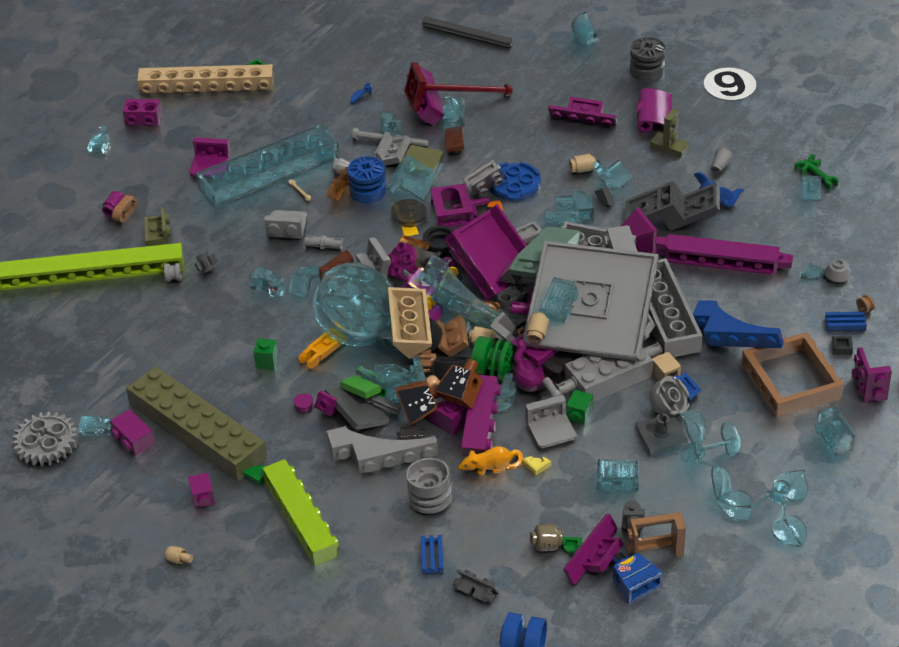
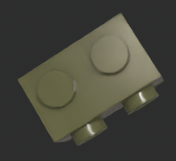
(157, 229)

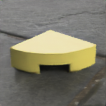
(536, 465)

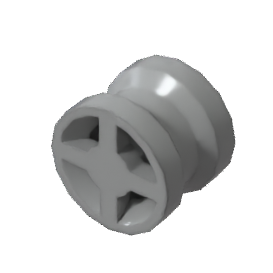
(172, 272)

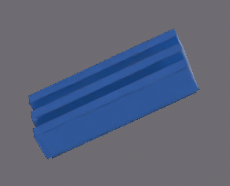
(845, 321)
(432, 541)

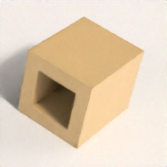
(665, 365)

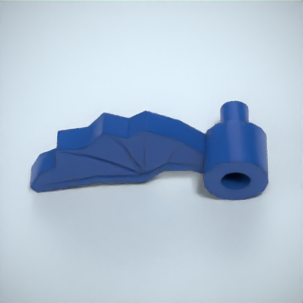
(359, 93)

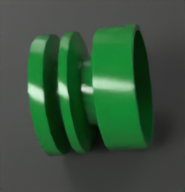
(496, 360)

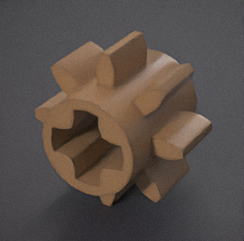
(427, 360)

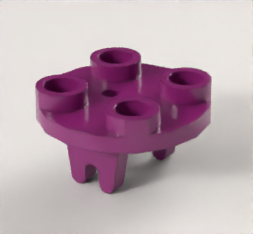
(402, 258)

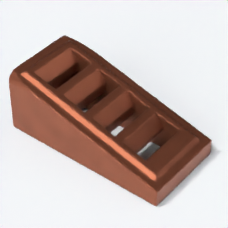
(344, 257)

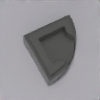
(604, 196)

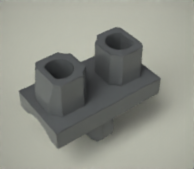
(631, 510)

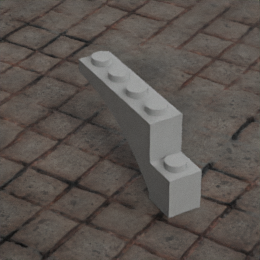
(377, 453)

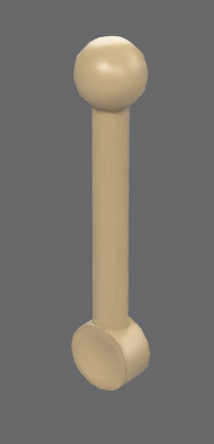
(292, 183)

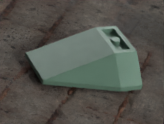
(528, 260)

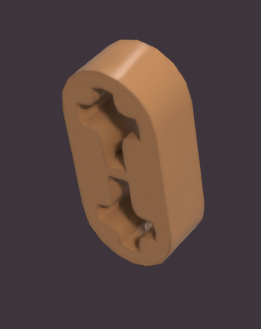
(124, 208)

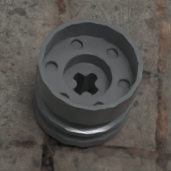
(647, 58)

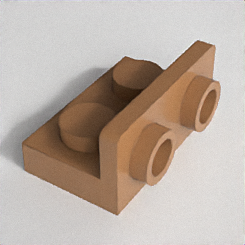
(454, 336)

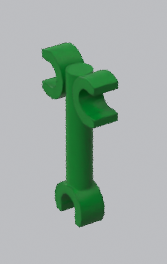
(813, 166)

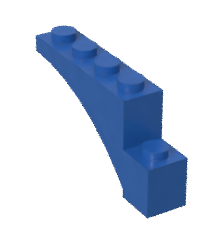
(725, 330)

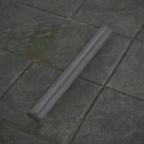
(467, 31)

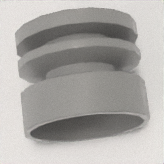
(429, 485)

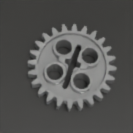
(45, 438)

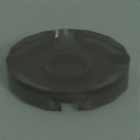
(408, 212)

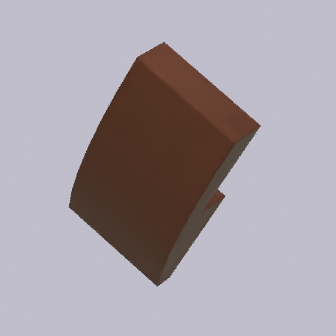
(454, 139)

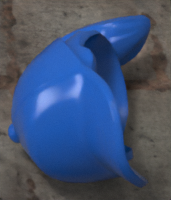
(727, 197)

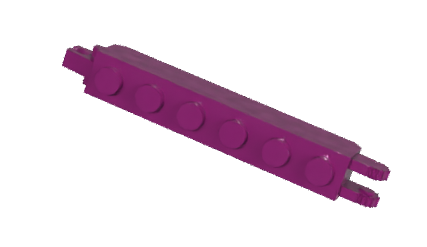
(722, 254)

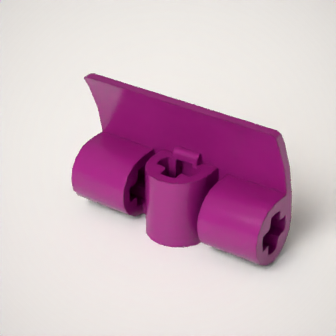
(652, 108)

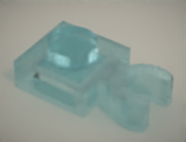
(94, 425)

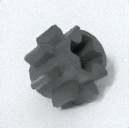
(206, 262)

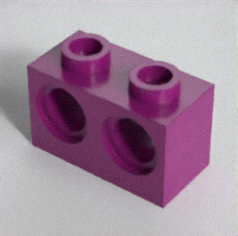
(142, 112)

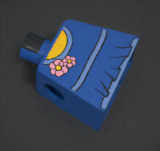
(635, 576)

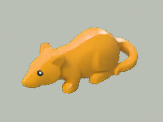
(494, 459)

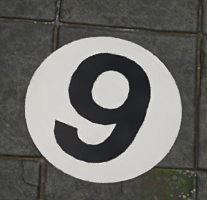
(730, 83)

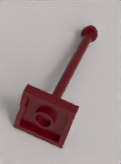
(417, 84)

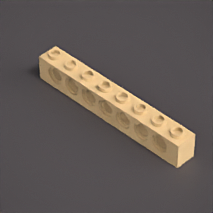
(205, 79)

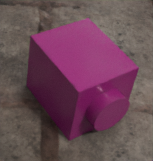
(201, 490)

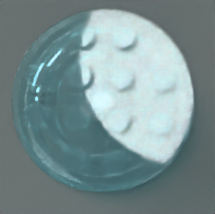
(352, 304)

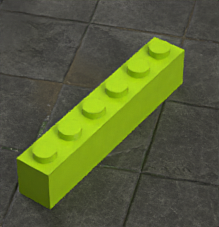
(300, 512)

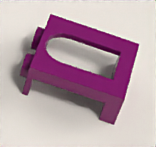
(453, 217)

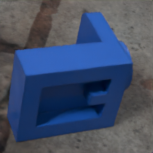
(691, 386)

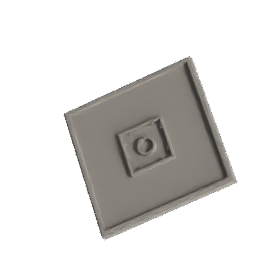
(611, 300)

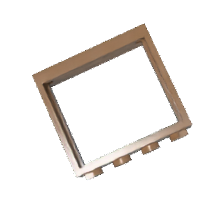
(799, 401)

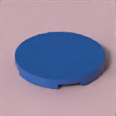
(519, 183)

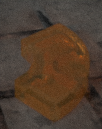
(338, 185)
(413, 241)

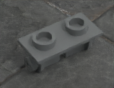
(483, 588)

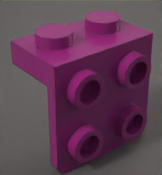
(209, 153)
(871, 382)

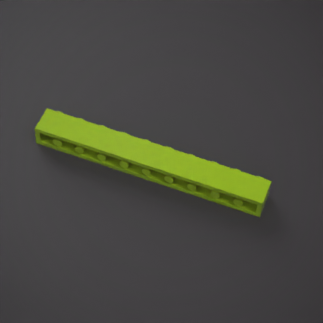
(89, 266)

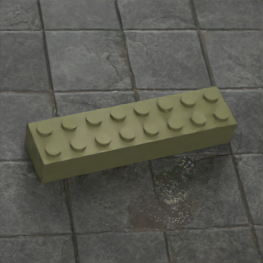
(196, 423)

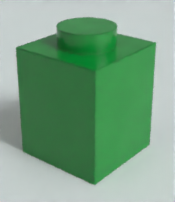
(266, 354)
(579, 406)

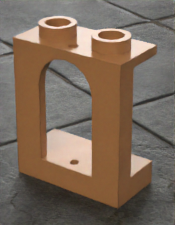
(675, 539)

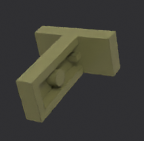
(668, 140)

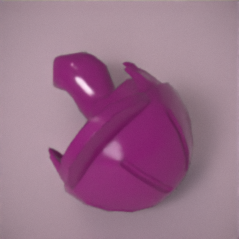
(526, 374)

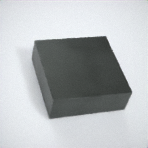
(842, 345)

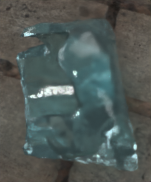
(454, 111)

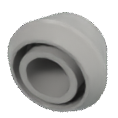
(837, 271)

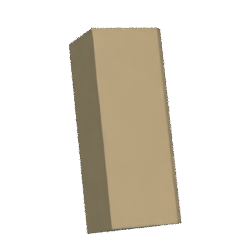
(409, 320)

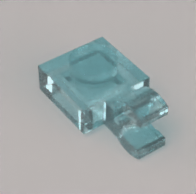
(99, 143)

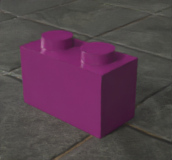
(132, 432)

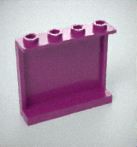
(486, 249)

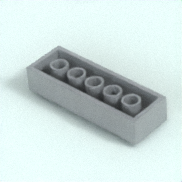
(673, 319)

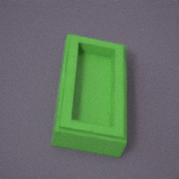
(360, 387)

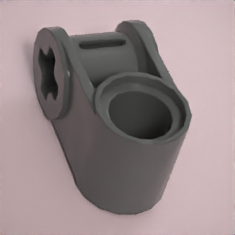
(512, 293)

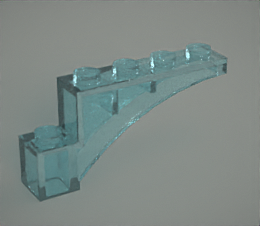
(454, 295)

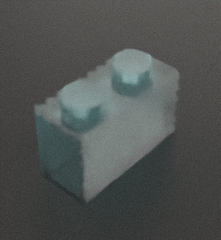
(559, 300)
(617, 475)

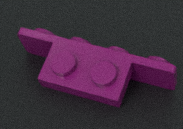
(584, 110)
(595, 551)

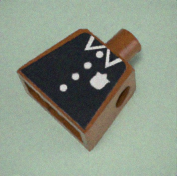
(460, 384)
(417, 400)

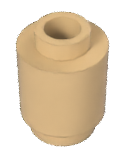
(582, 163)
(537, 327)
(480, 331)

